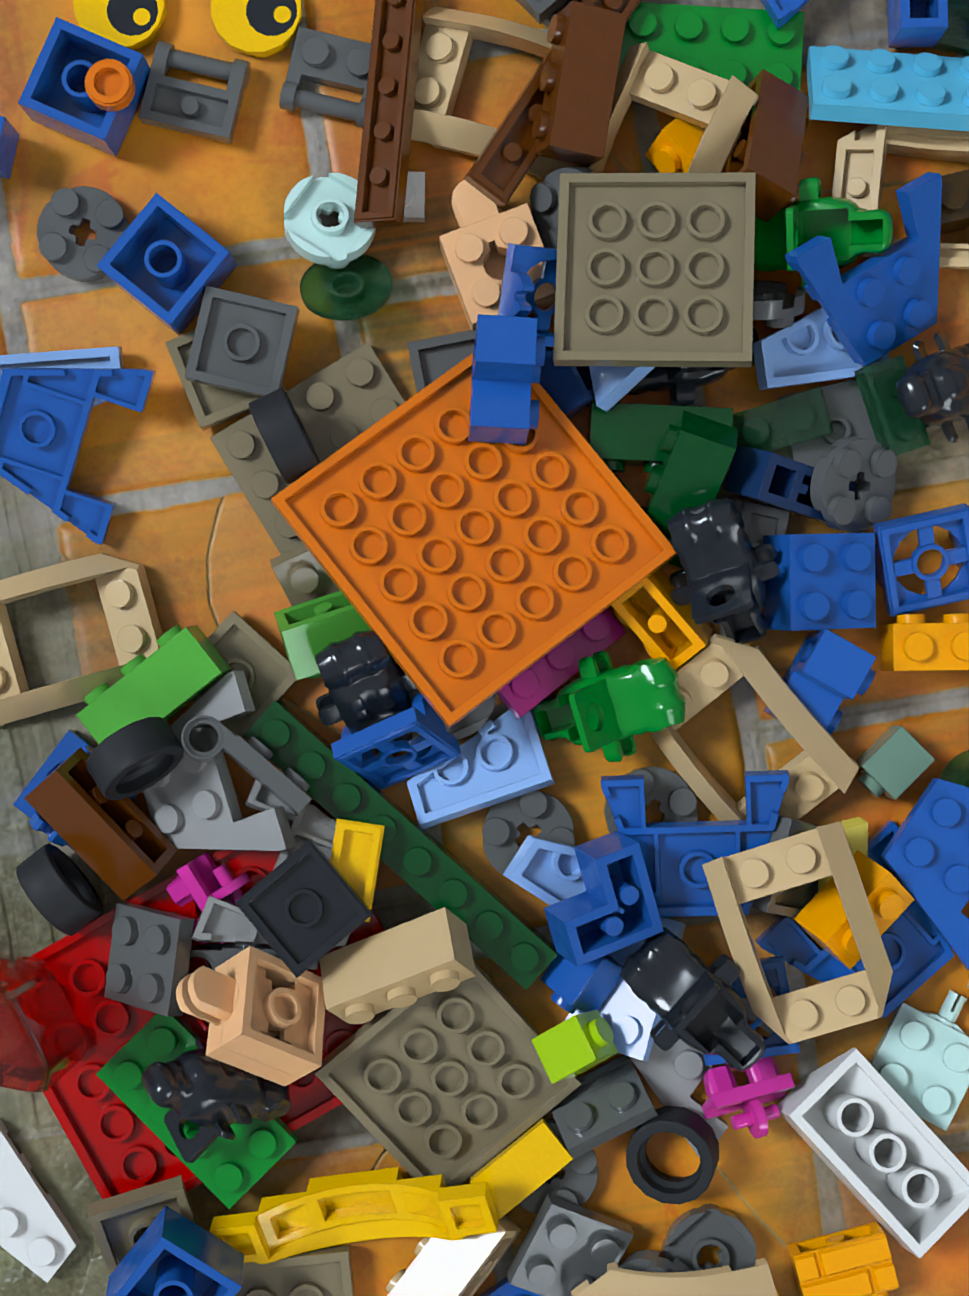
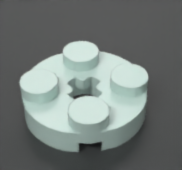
(304, 228)

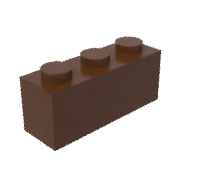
(579, 83)
(772, 143)
(104, 832)

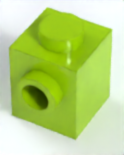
(575, 1045)

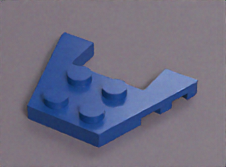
(888, 294)
(44, 428)
(679, 849)
(933, 860)
(910, 942)

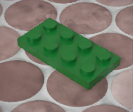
(719, 40)
(226, 1165)

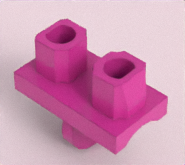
(203, 879)
(764, 1087)

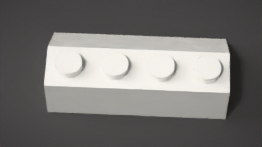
(879, 1150)

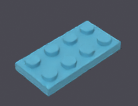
(888, 88)

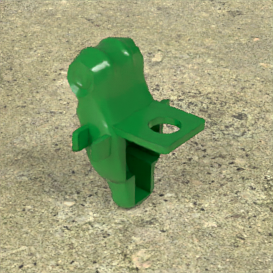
(849, 226)
(612, 705)

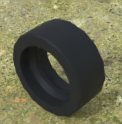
(284, 435)
(135, 758)
(59, 889)
(658, 1184)

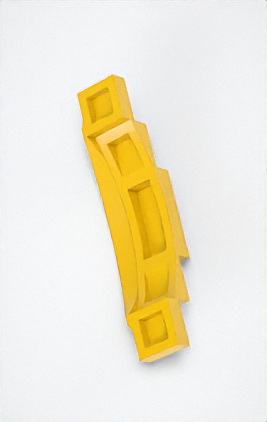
(358, 1209)

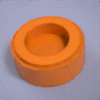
(110, 85)

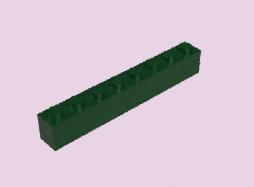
(406, 846)

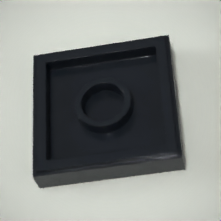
(304, 908)

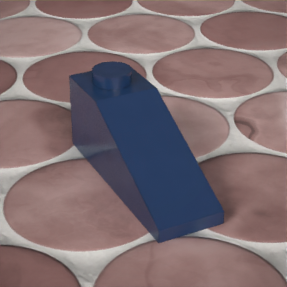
(773, 481)

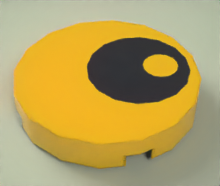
(122, 21)
(257, 25)

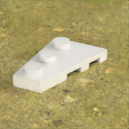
(30, 1219)

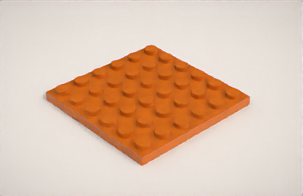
(470, 548)

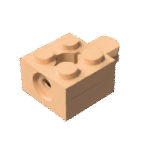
(479, 248)
(258, 1015)

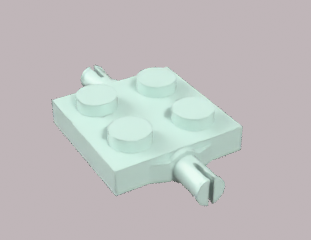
(926, 1059)

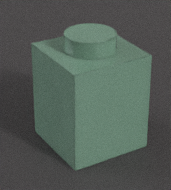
(892, 763)

